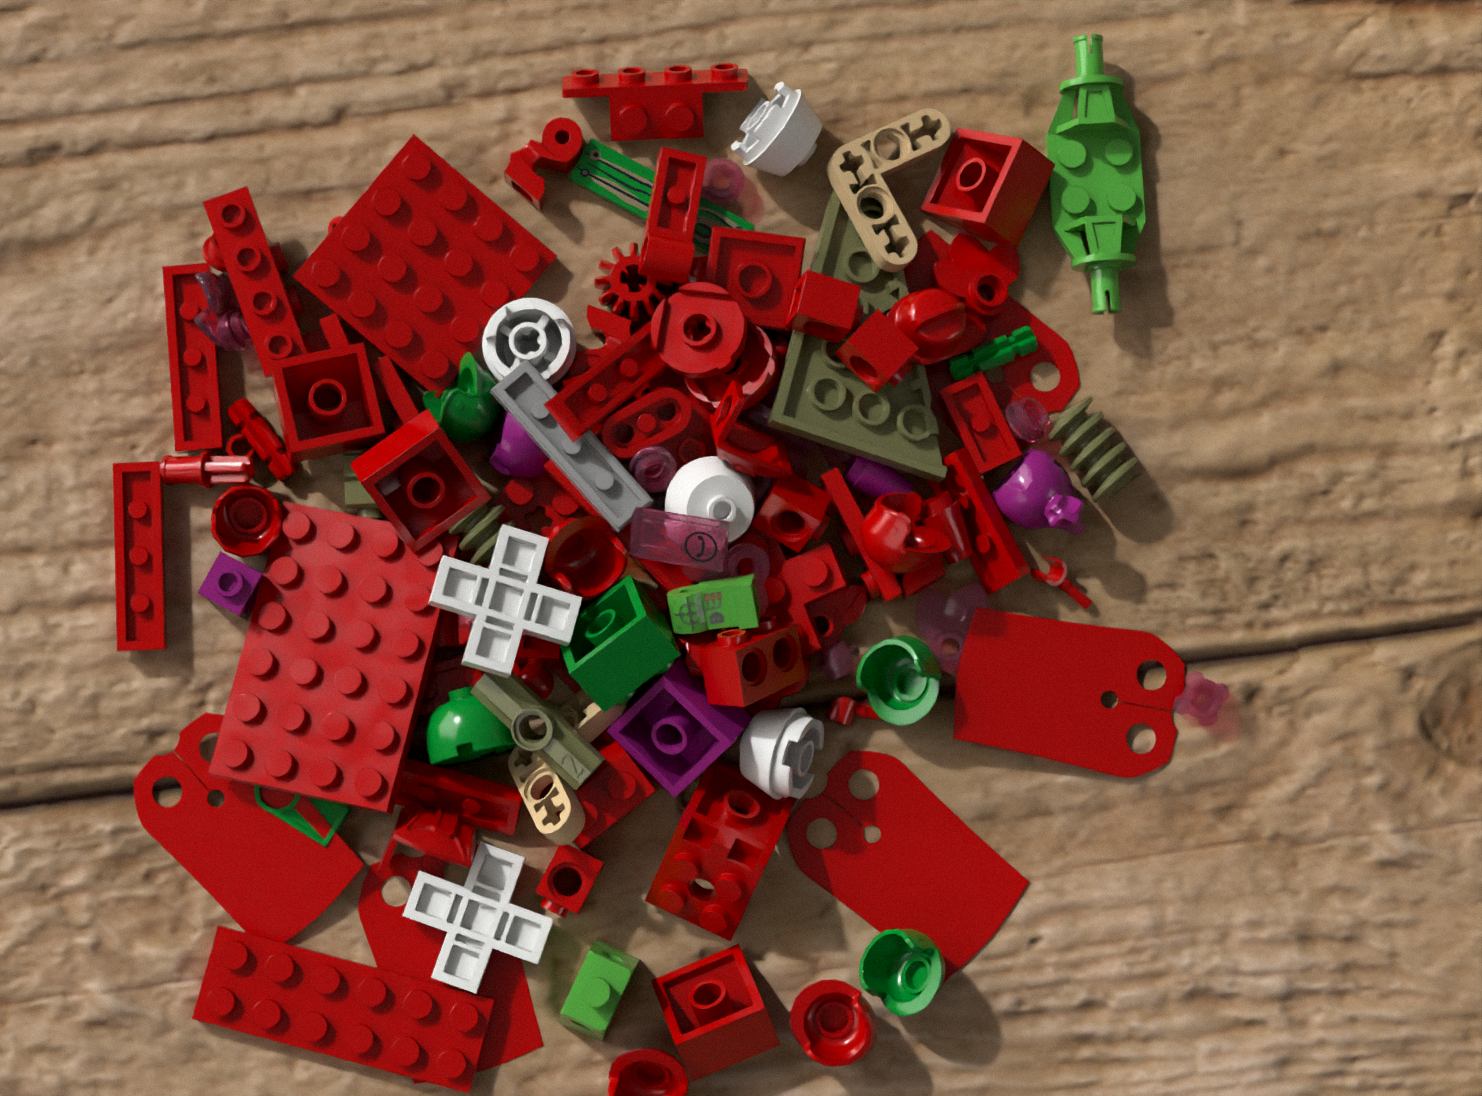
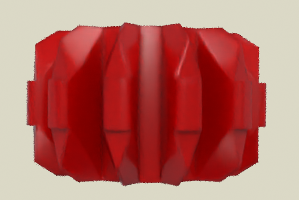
(619, 291)

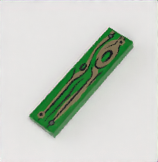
(630, 188)

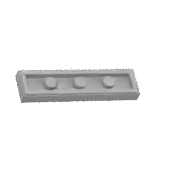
(584, 461)

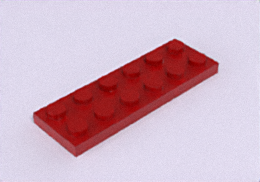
(344, 1009)

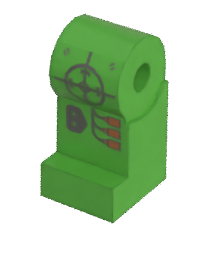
(715, 605)

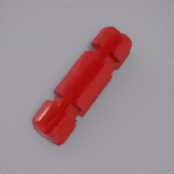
(262, 439)

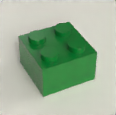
(619, 644)

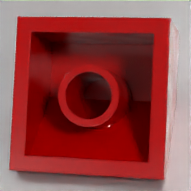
(988, 185)
(326, 403)
(420, 481)
(609, 792)
(715, 1013)

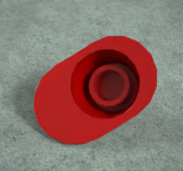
(937, 324)

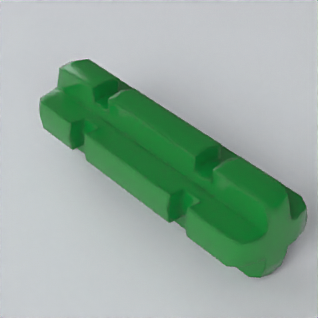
(993, 353)

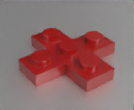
(796, 584)

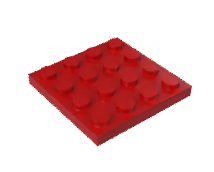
(423, 265)

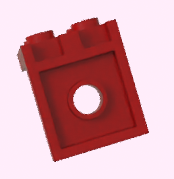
(719, 848)

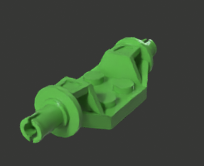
(1096, 175)

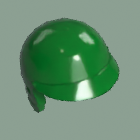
(469, 408)
(900, 679)
(902, 970)

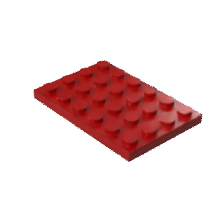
(334, 661)

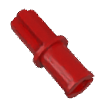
(206, 470)

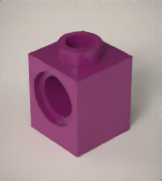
(232, 585)

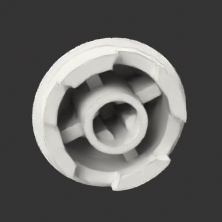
(779, 132)
(533, 332)
(713, 491)
(779, 751)

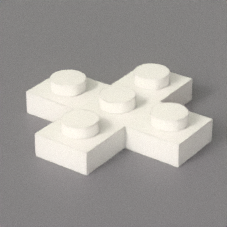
(505, 601)
(478, 917)

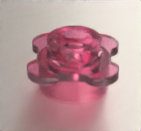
(1214, 695)

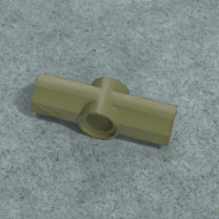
(562, 745)

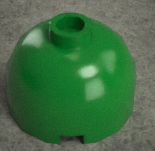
(465, 730)

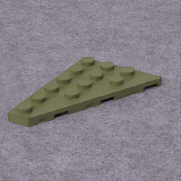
(824, 398)

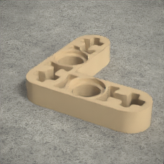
(872, 170)
(534, 774)

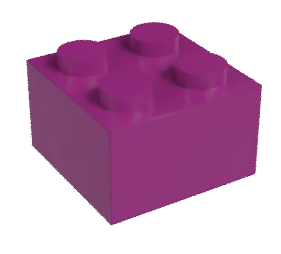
(675, 728)

